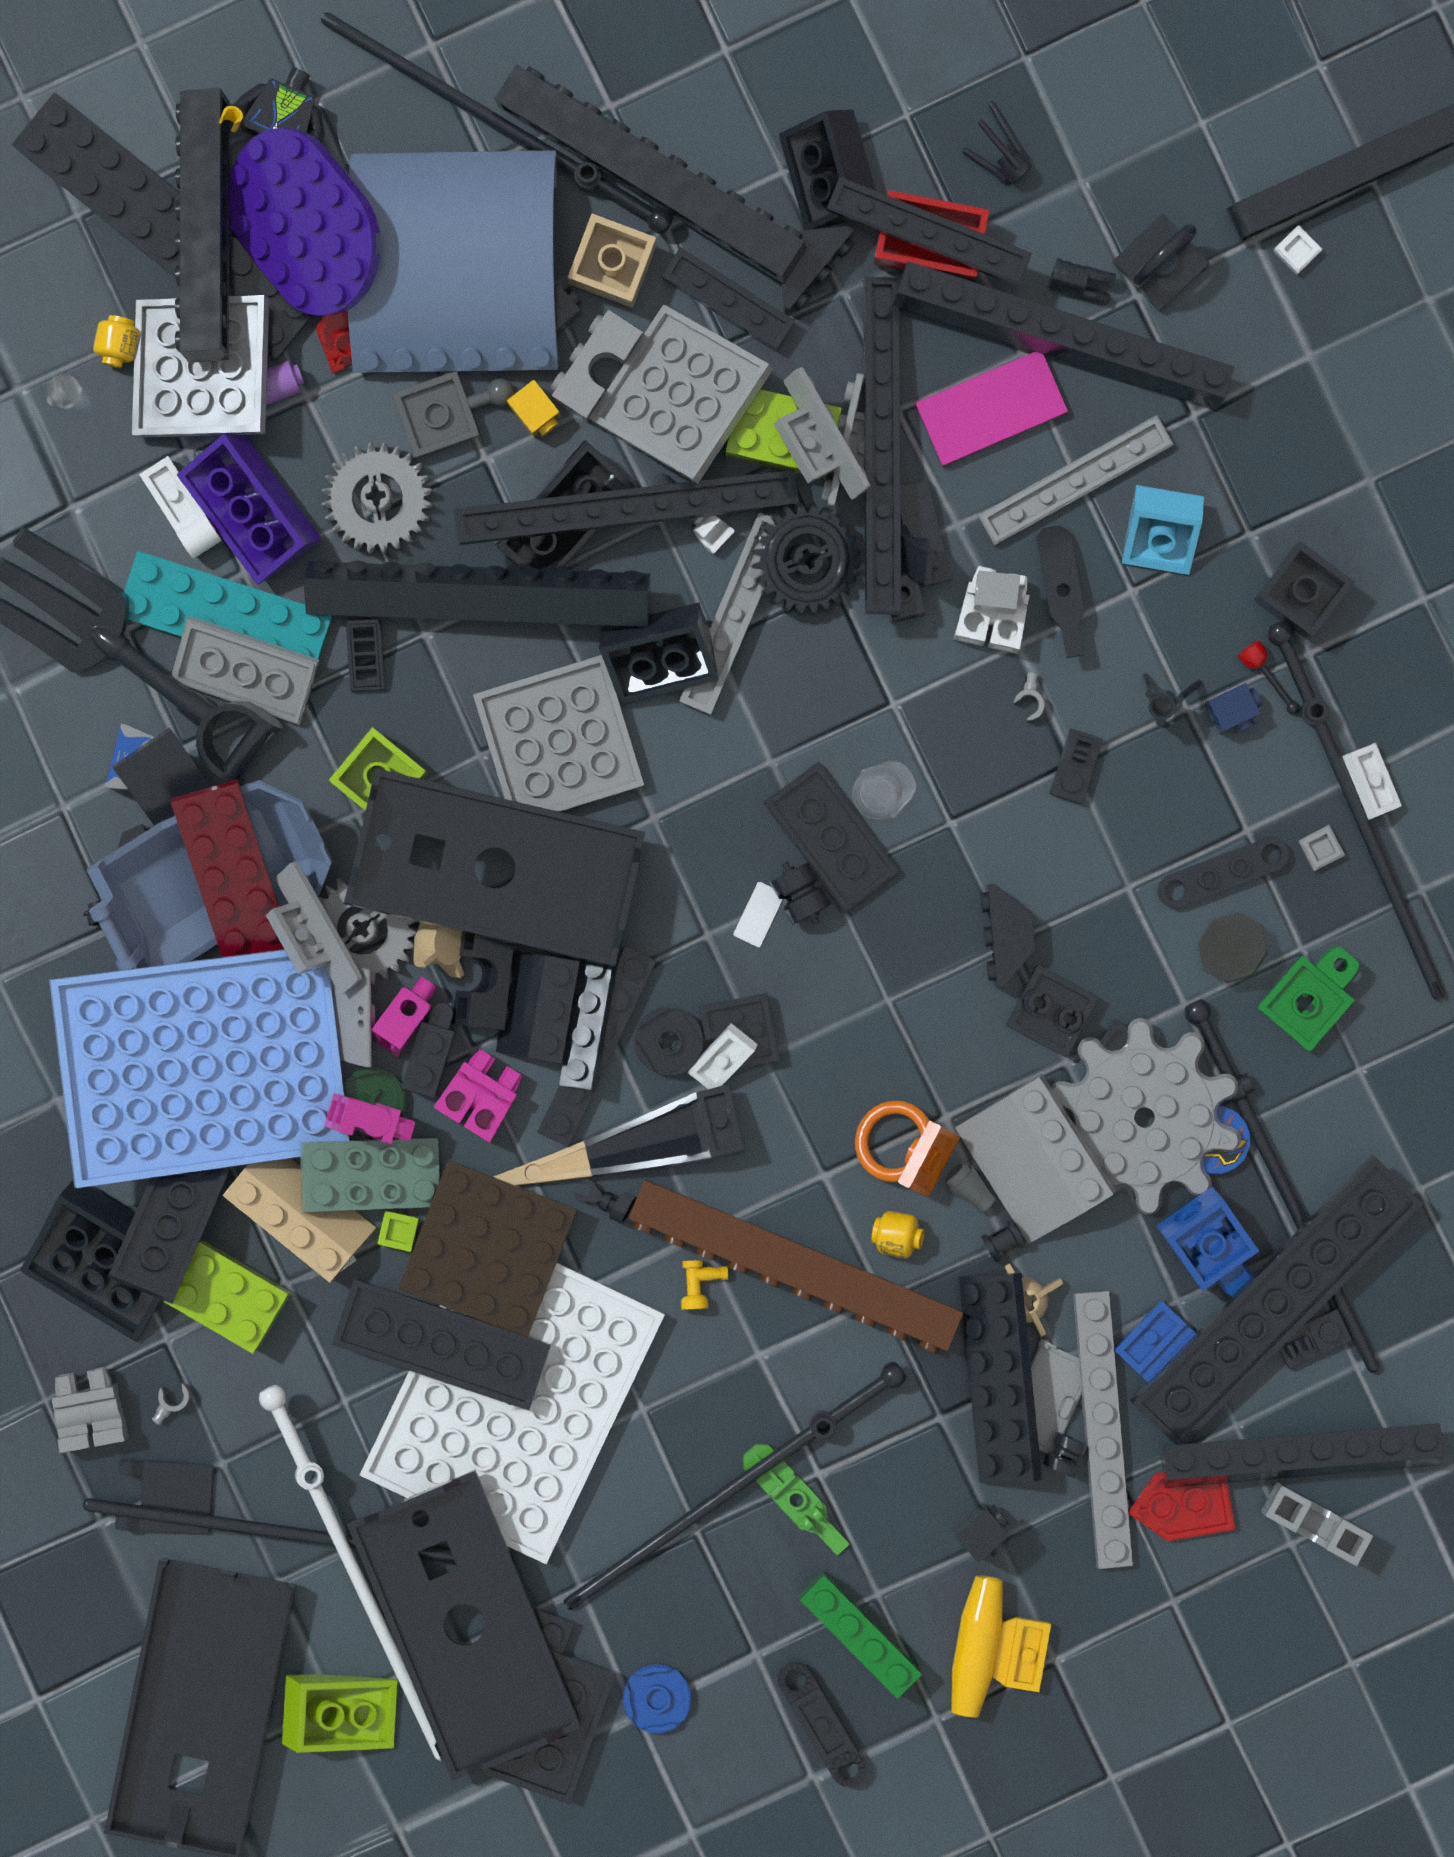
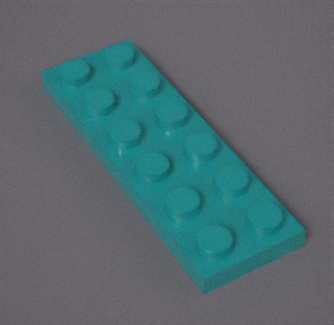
(168, 593)

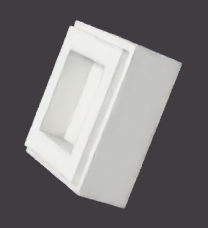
(1297, 250)

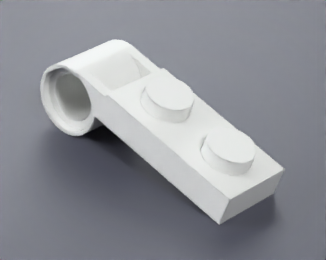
(180, 508)

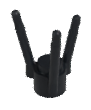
(1013, 162)
(1164, 702)

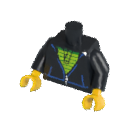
(277, 106)

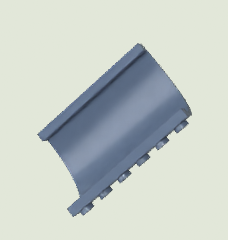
(459, 262)

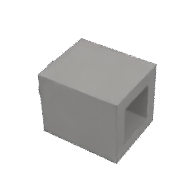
(998, 592)

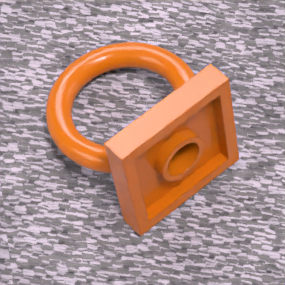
(925, 1156)

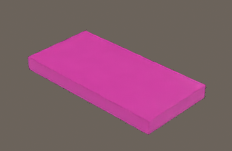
(991, 408)

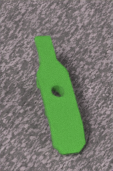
(781, 1484)

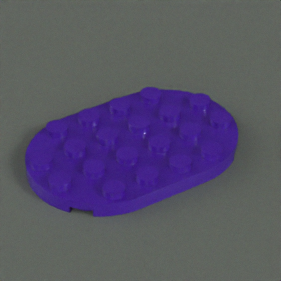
(303, 221)

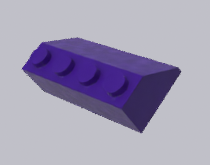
(248, 506)

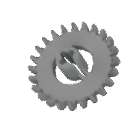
(373, 465)
(391, 949)

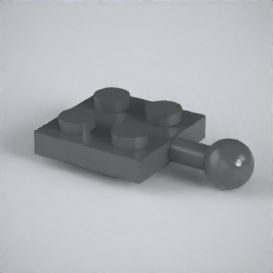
(440, 414)

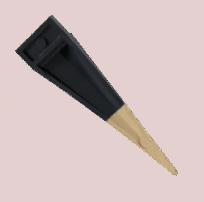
(679, 1134)

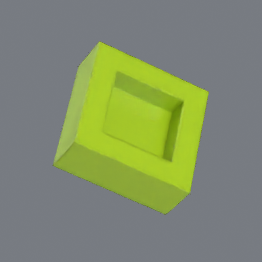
(398, 1231)

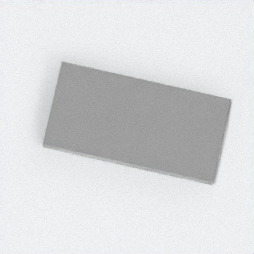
(244, 669)

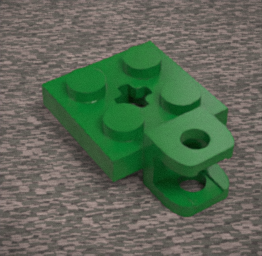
(1323, 984)

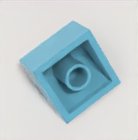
(1163, 529)

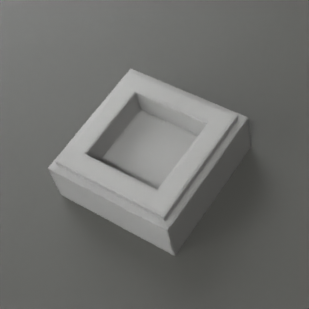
(1321, 848)

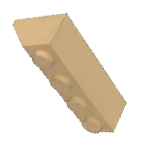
(273, 1199)

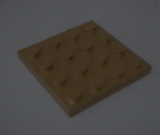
(487, 1248)

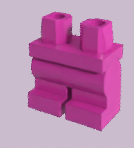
(479, 1092)
(374, 1120)

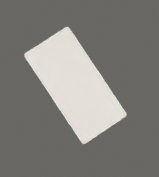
(758, 915)

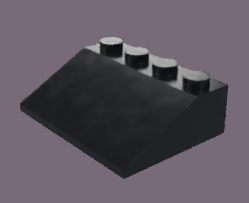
(78, 1253)

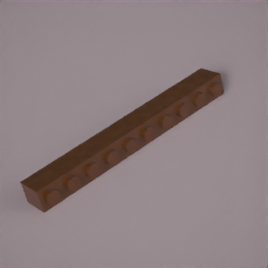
(795, 1265)

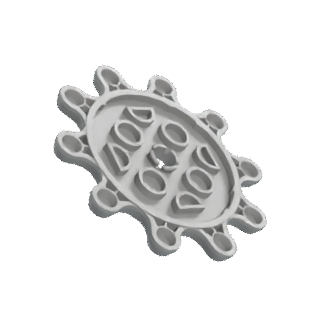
(1173, 1089)

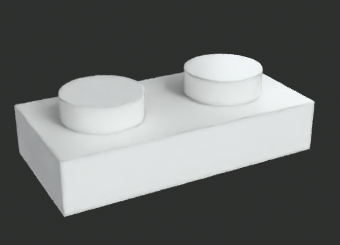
(1372, 781)
(723, 1057)

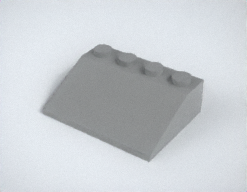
(1035, 1159)

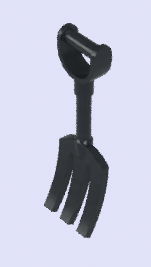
(104, 637)

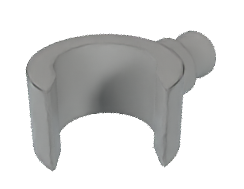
(1030, 689)
(166, 1408)

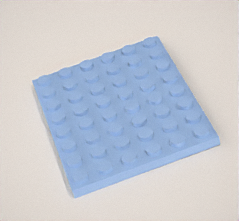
(195, 1065)

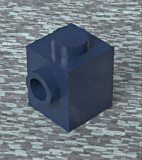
(1235, 708)

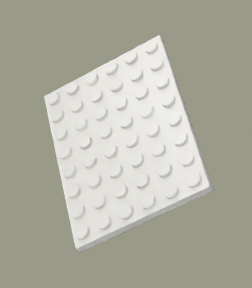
(533, 1457)

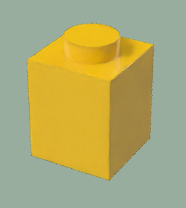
(534, 409)

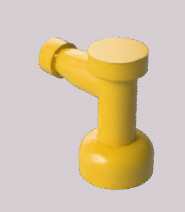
(694, 1274)

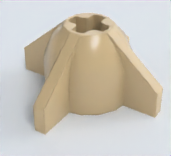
(439, 947)
(1035, 1298)

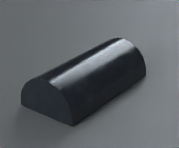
(580, 474)

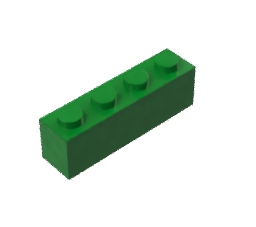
(860, 1634)

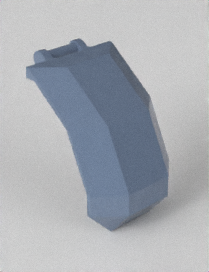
(155, 893)

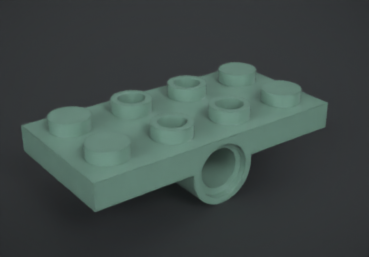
(368, 1174)

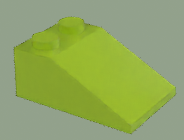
(338, 1713)

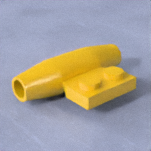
(994, 1648)

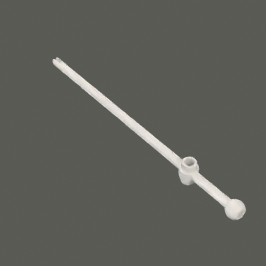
(273, 1400)

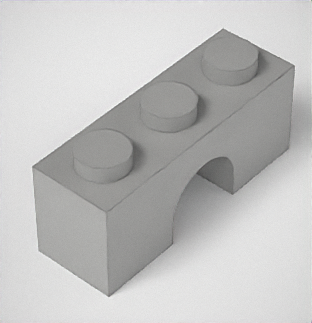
(609, 339)
(1316, 1523)

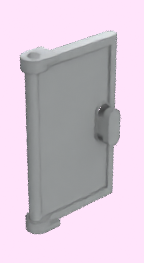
(354, 1020)
(1053, 1379)

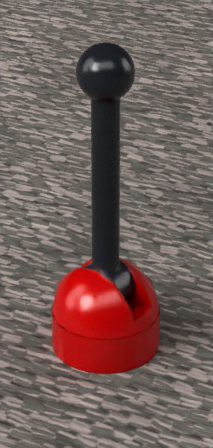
(1254, 657)

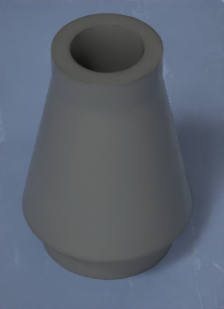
(969, 1186)

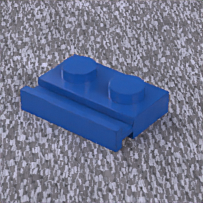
(1154, 1341)

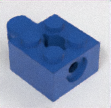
(1210, 1242)

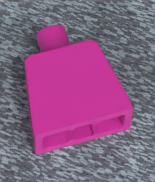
(397, 1030)

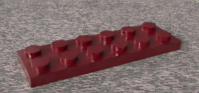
(228, 868)

